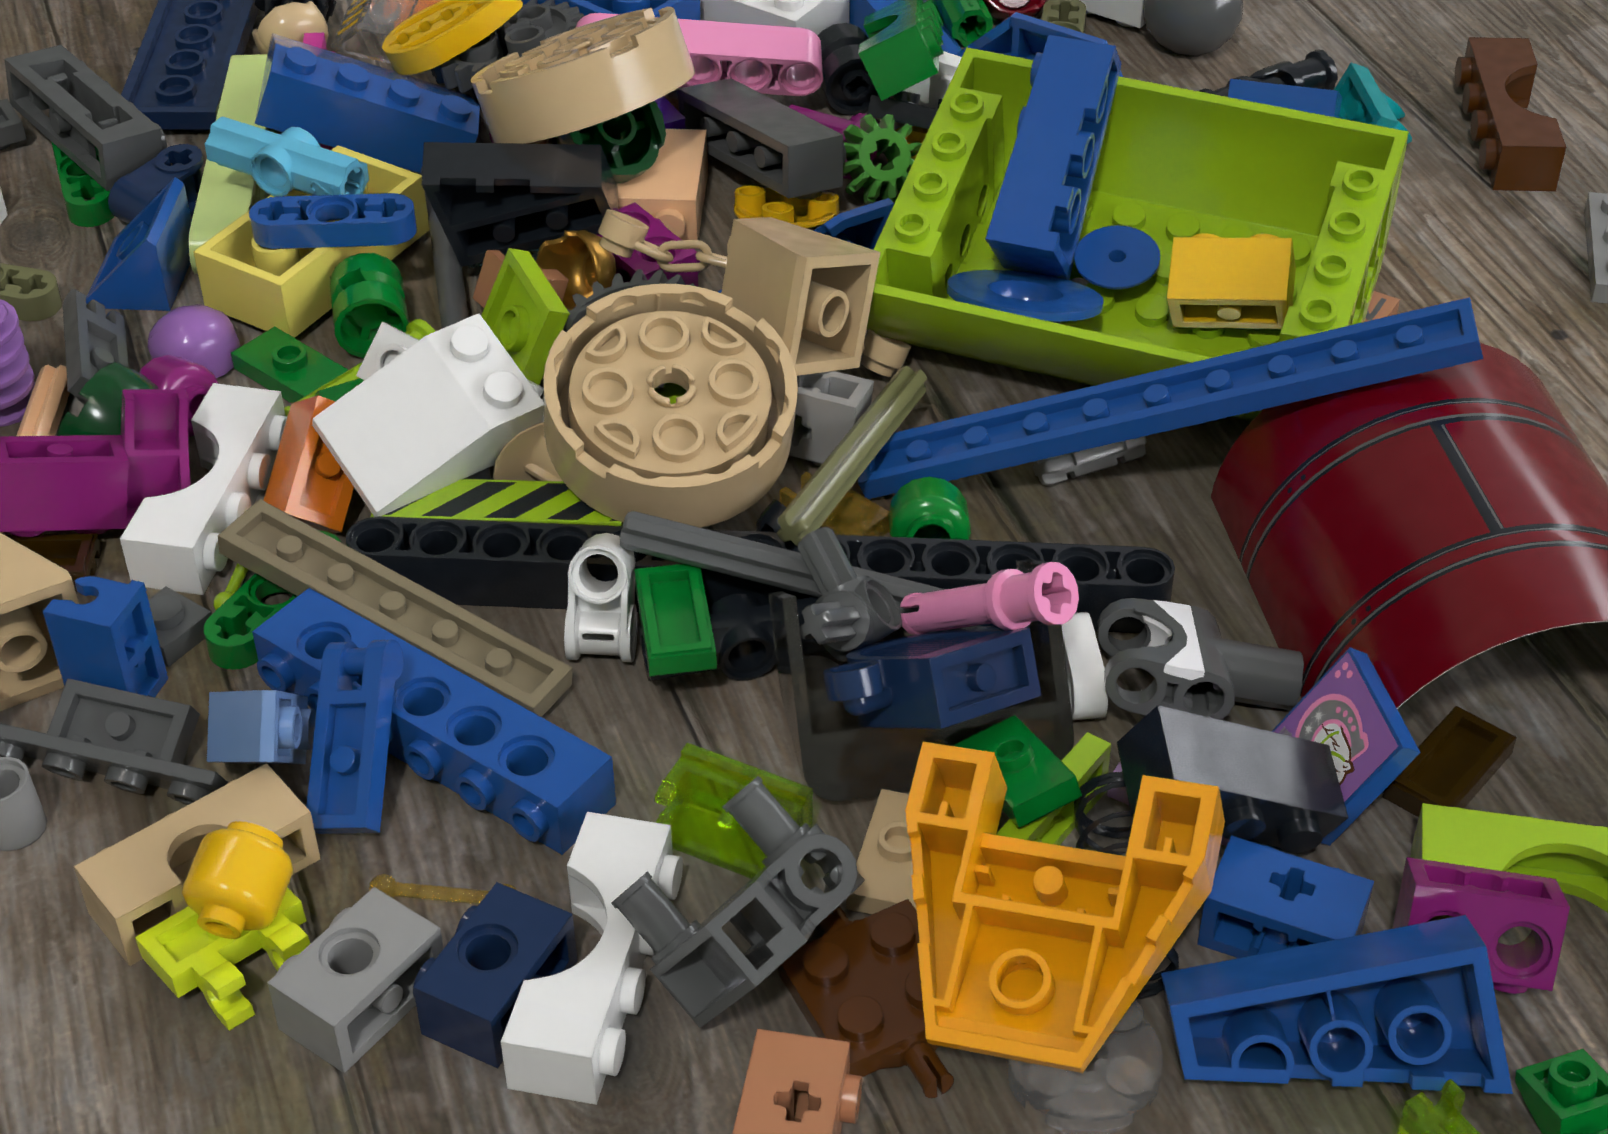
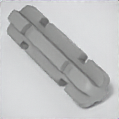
(1077, 464)

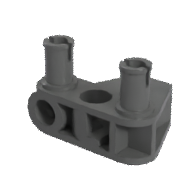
(770, 911)

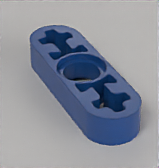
(362, 218)

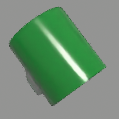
(965, 19)

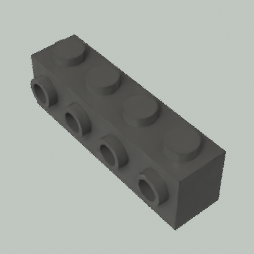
(765, 138)

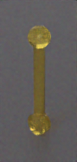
(392, 888)

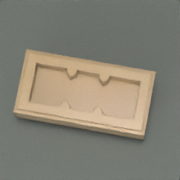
(884, 858)

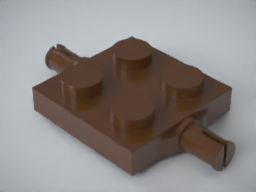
(866, 990)

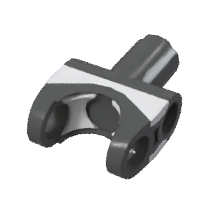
(1193, 663)

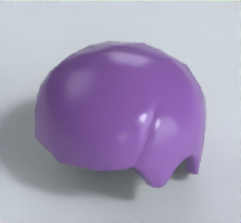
(196, 335)

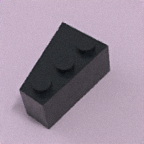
(515, 193)

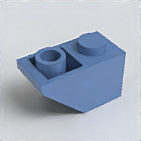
(259, 727)

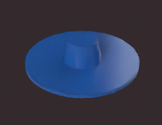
(1117, 257)

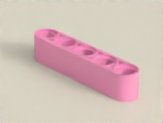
(758, 56)

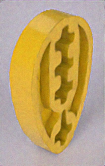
(444, 32)

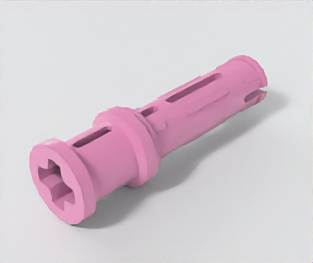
(1006, 600)

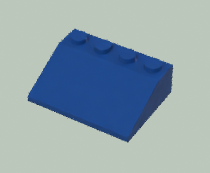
(360, 104)

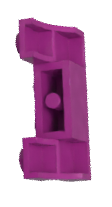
(96, 479)

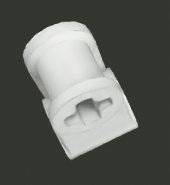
(601, 613)

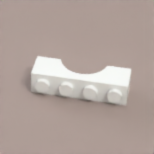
(175, 534)
(571, 1023)

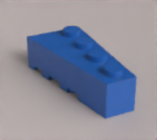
(1054, 157)
(1347, 1011)

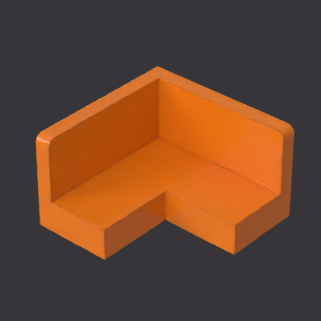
(305, 473)

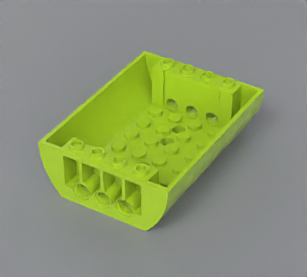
(1165, 166)

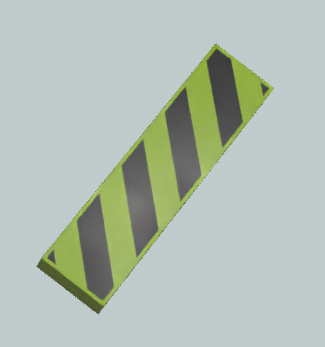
(505, 502)

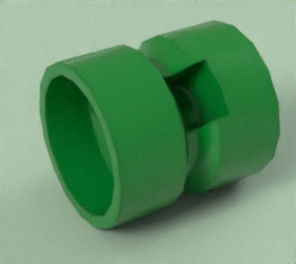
(363, 295)

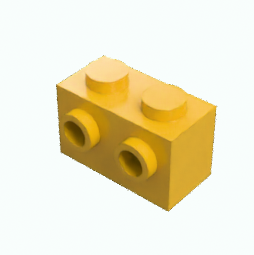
(1231, 281)

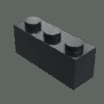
(1269, 783)

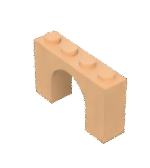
(673, 185)

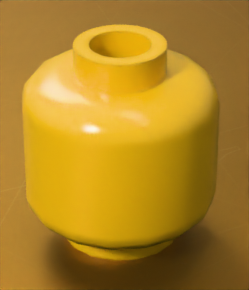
(237, 879)

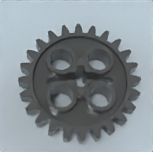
(519, 34)

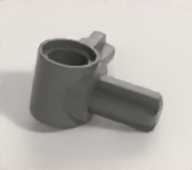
(851, 607)

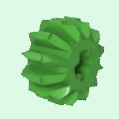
(892, 143)

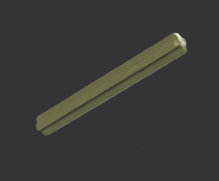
(852, 455)

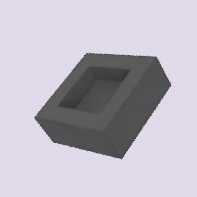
(177, 623)

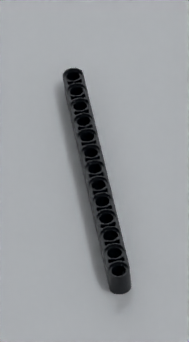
(531, 561)

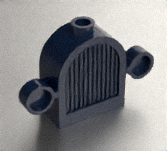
(936, 677)

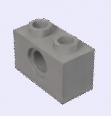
(354, 979)

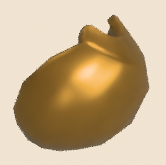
(579, 260)

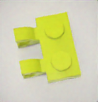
(194, 958)

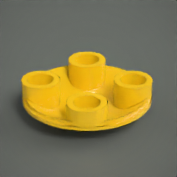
(765, 202)

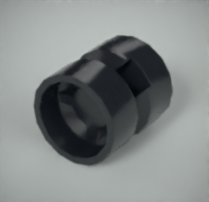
(844, 74)

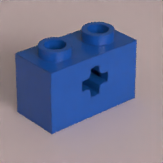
(1279, 902)

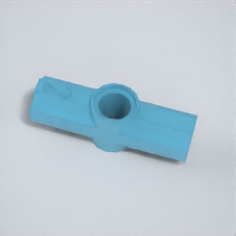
(284, 160)

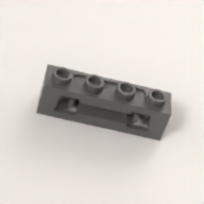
(82, 114)

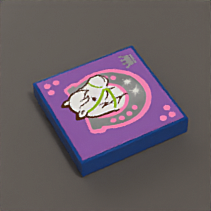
(1362, 728)

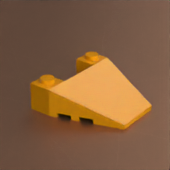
(1041, 942)

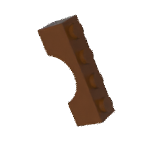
(1515, 144)

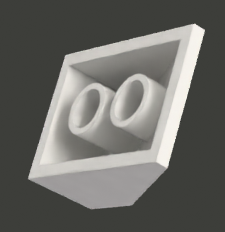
(429, 416)

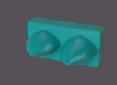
(1365, 102)

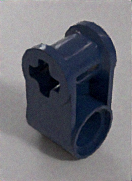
(140, 187)

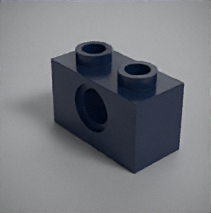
(476, 978)

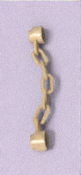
(625, 233)

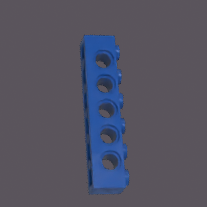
(451, 726)

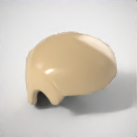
(290, 22)

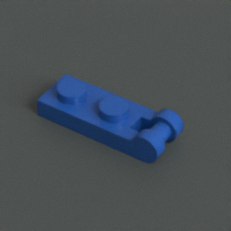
(352, 736)

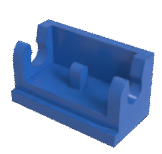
(108, 639)

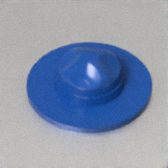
(1026, 294)

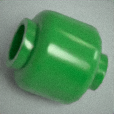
(929, 510)

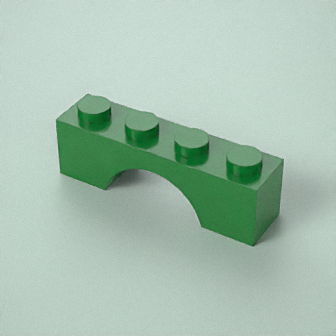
(902, 45)

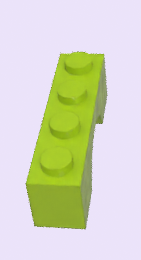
(1517, 844)

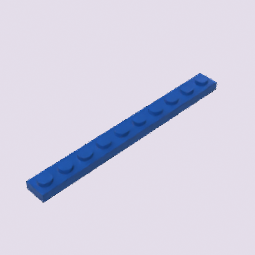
(1179, 397)

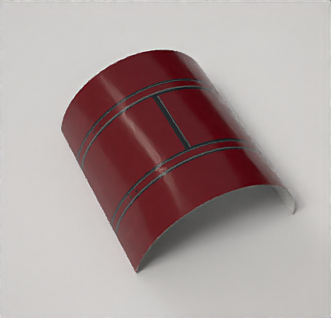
(1417, 520)

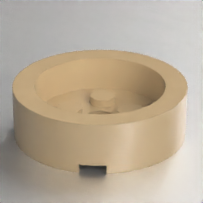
(584, 76)
(637, 451)

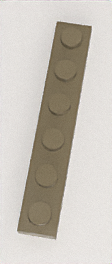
(305, 558)

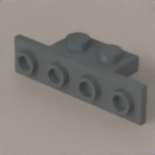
(118, 735)

